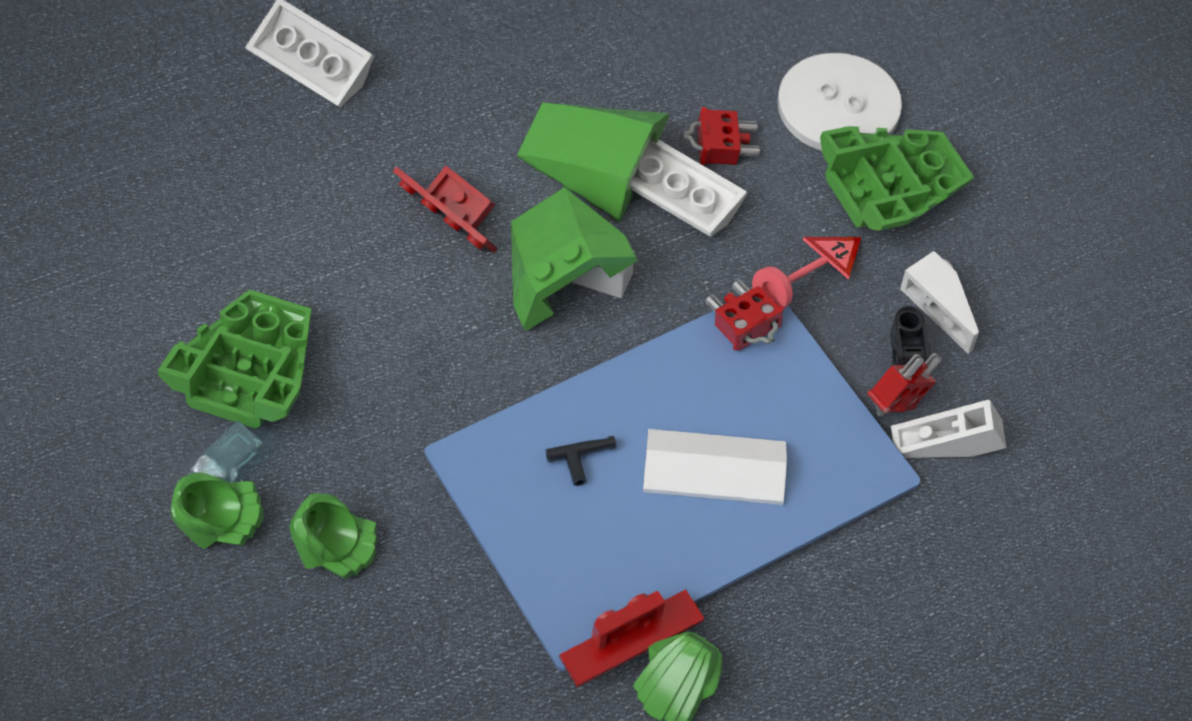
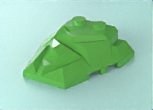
(891, 177)
(245, 362)

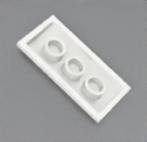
(311, 53)
(686, 188)
(715, 467)

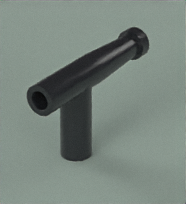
(573, 452)

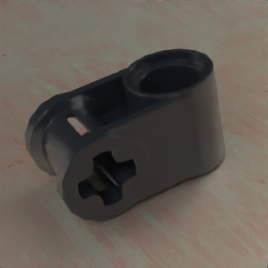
(907, 341)

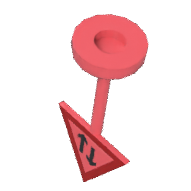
(836, 250)

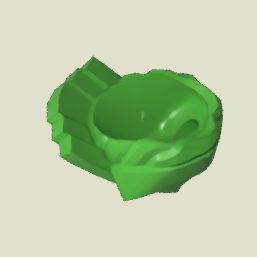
(216, 510)
(332, 536)
(679, 676)

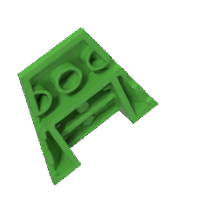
(592, 150)

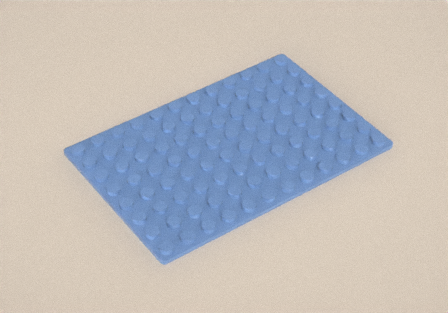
(601, 543)

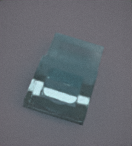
(228, 453)

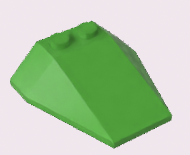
(557, 245)

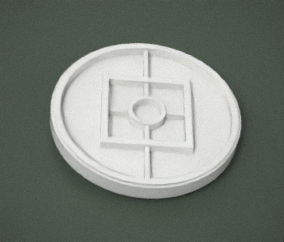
(837, 93)

